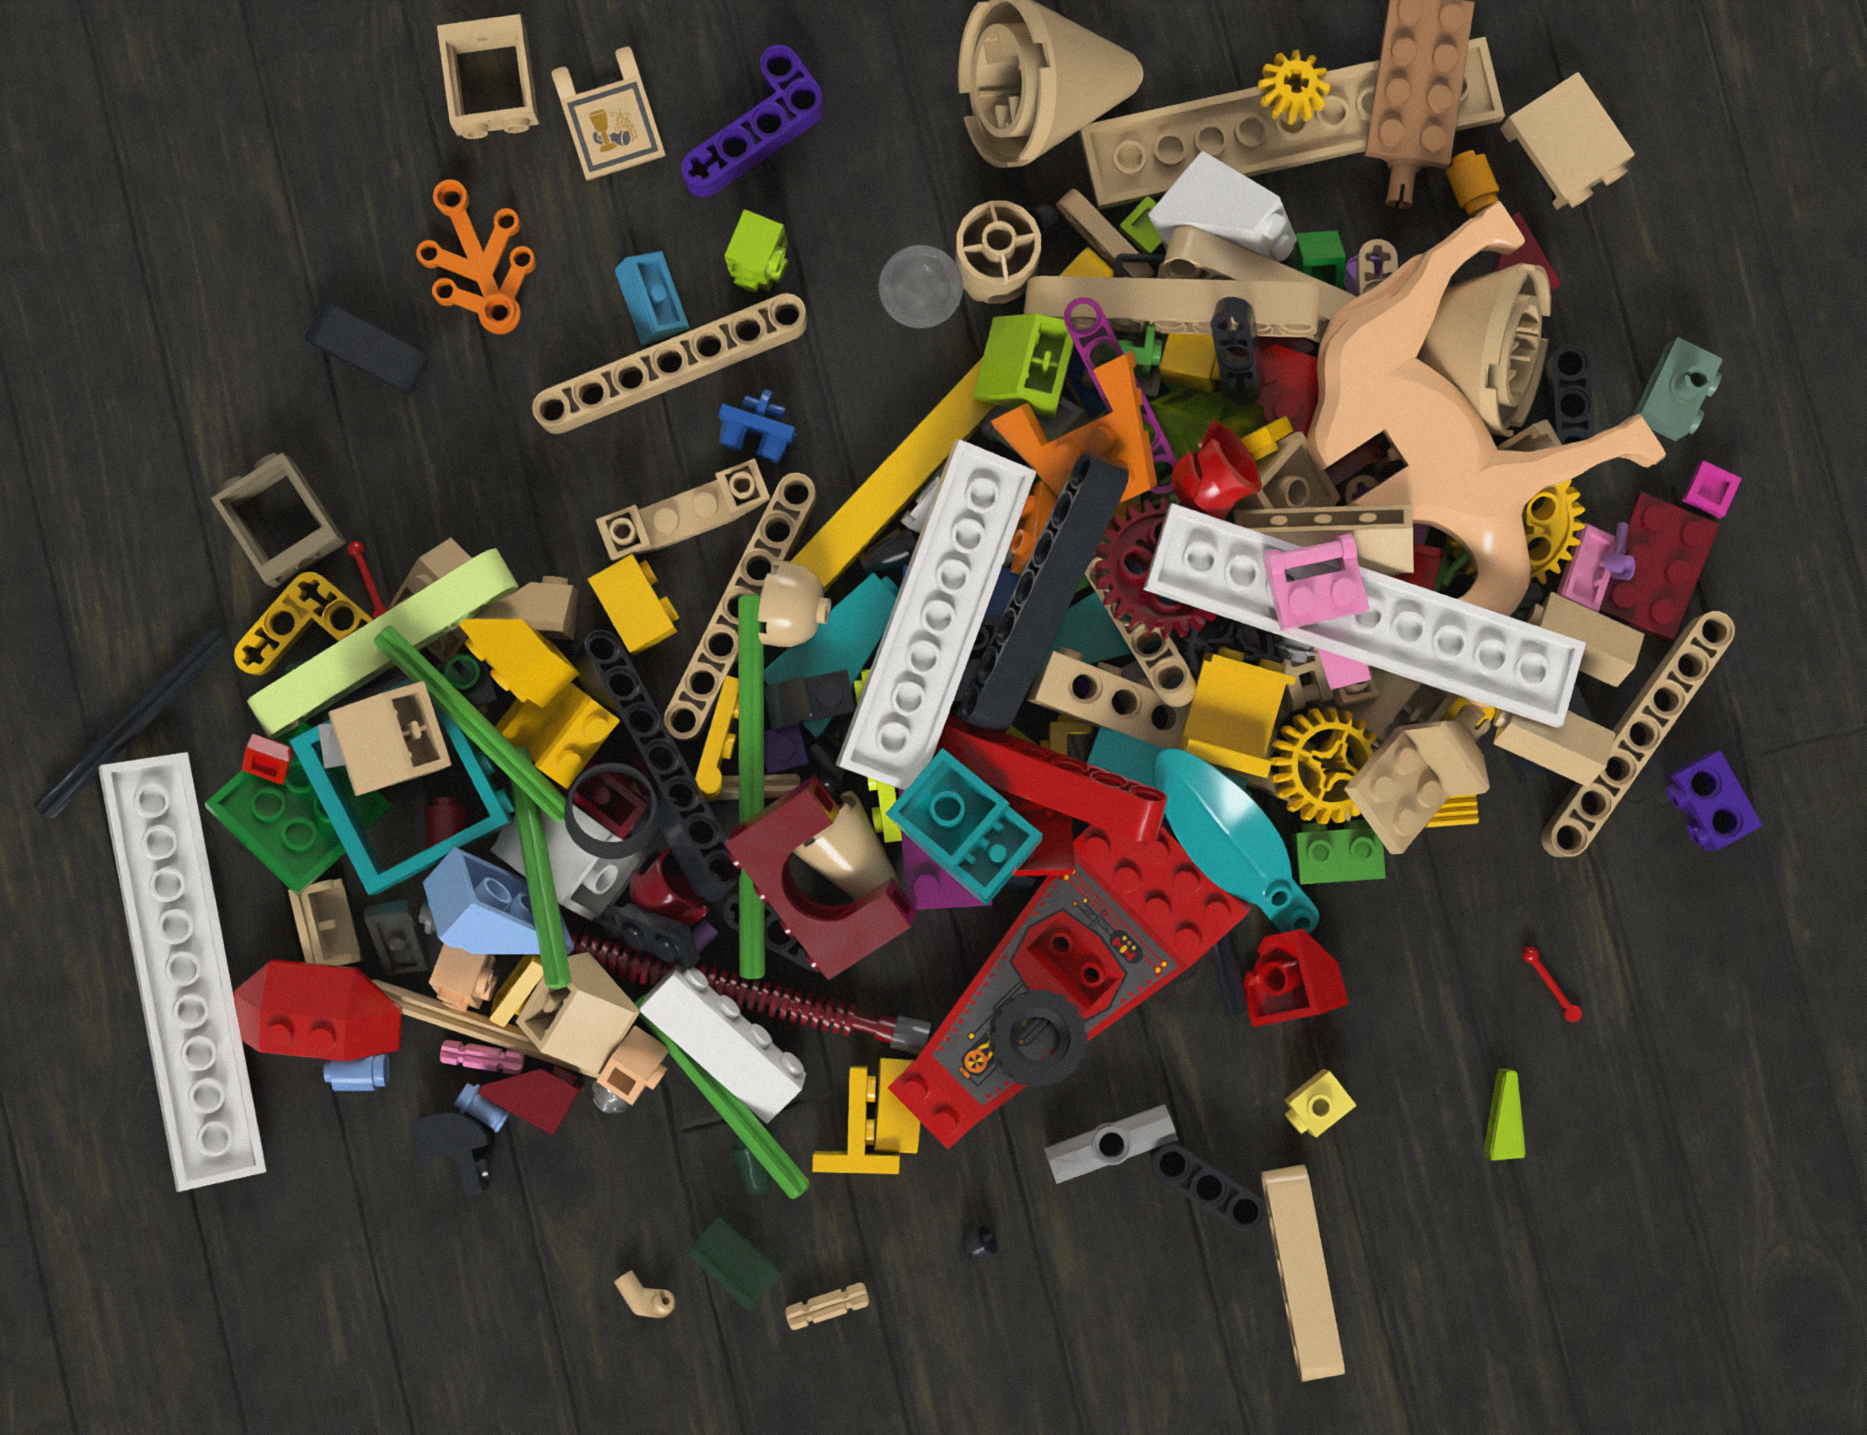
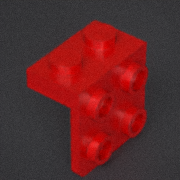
(1056, 850)

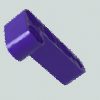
(746, 129)

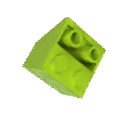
(1025, 363)

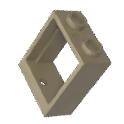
(300, 555)

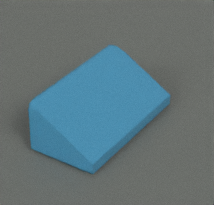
(651, 297)

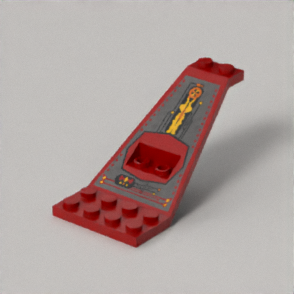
(1126, 911)

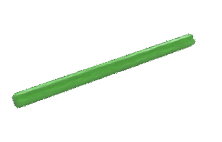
(750, 775)

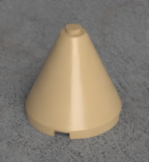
(1036, 79)
(1492, 342)

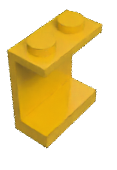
(1234, 711)
(561, 733)

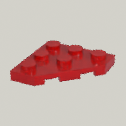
(1289, 387)

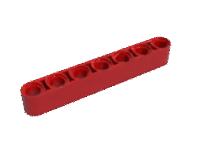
(1056, 780)

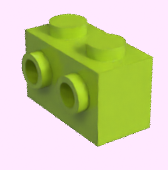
(757, 252)

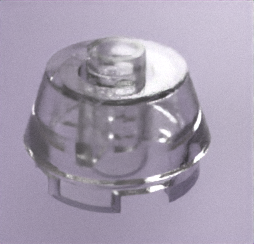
(920, 286)

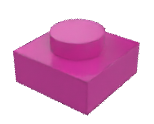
(1711, 489)

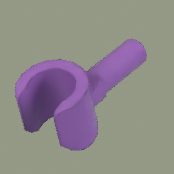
(1619, 564)

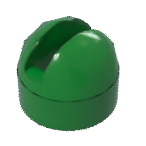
(454, 676)

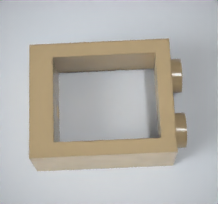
(480, 36)

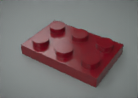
(1668, 559)

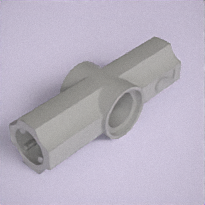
(1138, 1135)

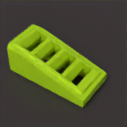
(1505, 1125)

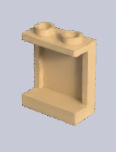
(1570, 140)

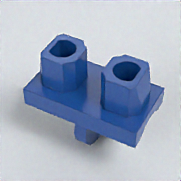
(774, 434)

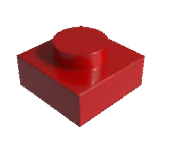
(267, 758)

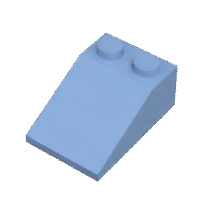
(482, 907)

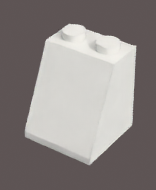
(1227, 206)
(580, 879)

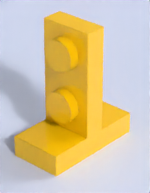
(859, 1134)

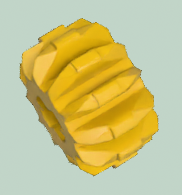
(1306, 80)

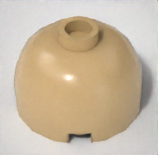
(792, 605)

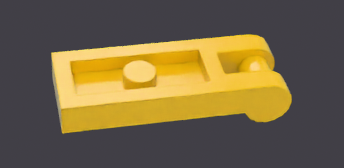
(720, 740)

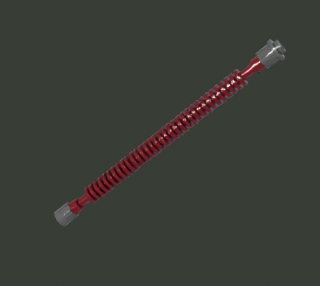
(902, 1032)

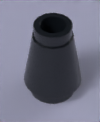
(890, 552)

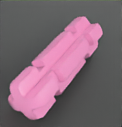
(482, 1057)

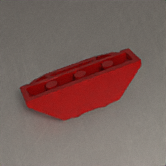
(316, 1012)

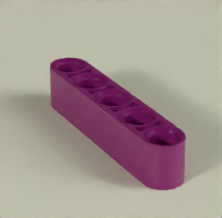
(1102, 333)

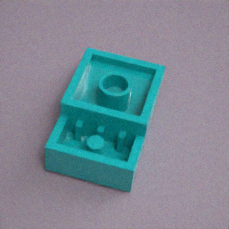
(964, 826)

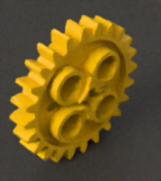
(1552, 523)

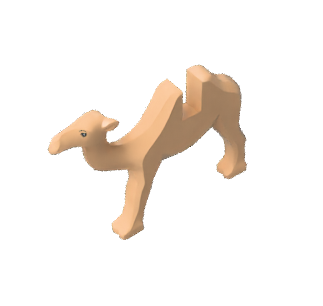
(1449, 458)

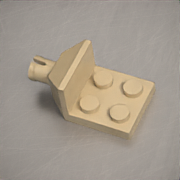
(1418, 773)

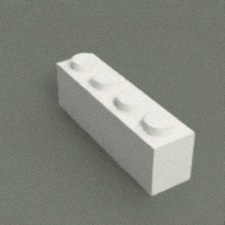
(724, 1041)

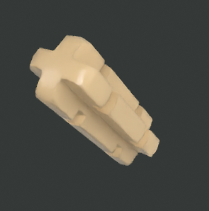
(827, 1306)

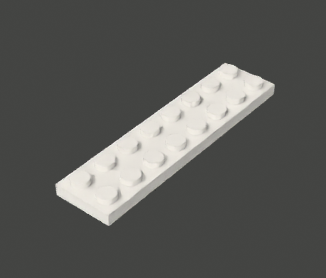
(936, 616)

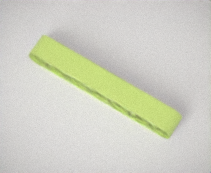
(358, 660)

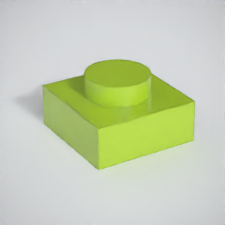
(1140, 229)

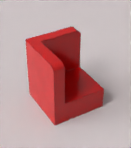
(1426, 567)

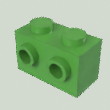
(1337, 854)

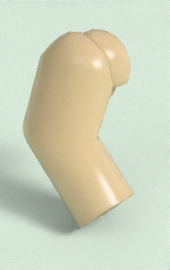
(642, 1300)

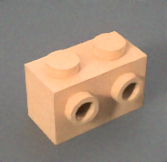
(463, 978)

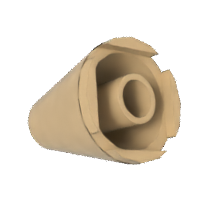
(849, 851)

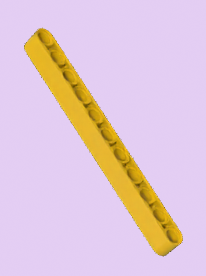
(910, 466)

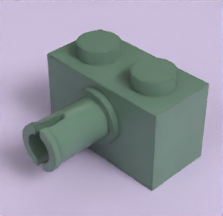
(1678, 389)

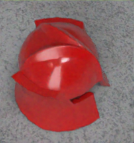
(1216, 474)

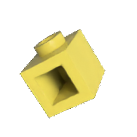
(1318, 1104)

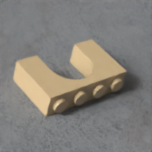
(1579, 746)

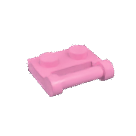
(1319, 596)

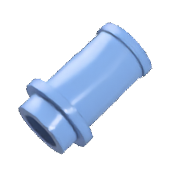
(481, 1108)

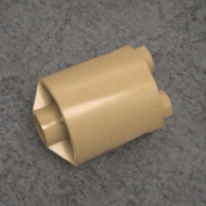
(997, 251)

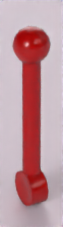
(356, 550)
(1571, 1012)

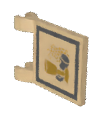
(610, 123)

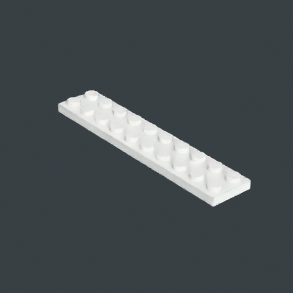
(1403, 632)
(182, 970)

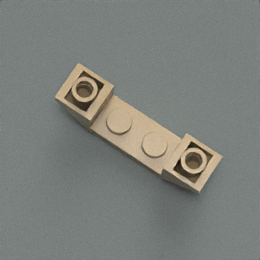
(684, 515)

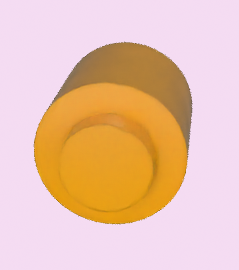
(1472, 182)

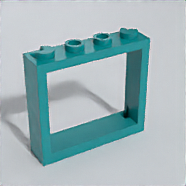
(352, 833)

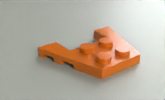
(1113, 436)

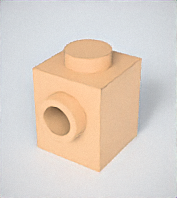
(634, 1065)

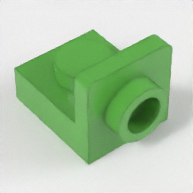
(1144, 356)

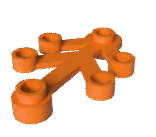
(479, 265)

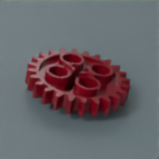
(1127, 588)

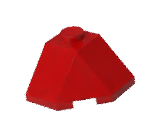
(1292, 980)

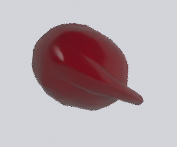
(665, 894)

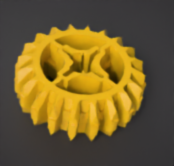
(1318, 782)

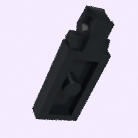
(649, 933)

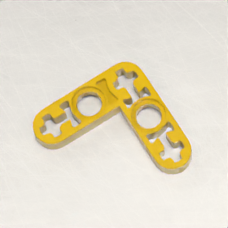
(304, 615)

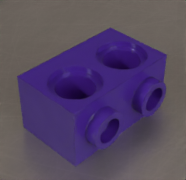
(1721, 794)

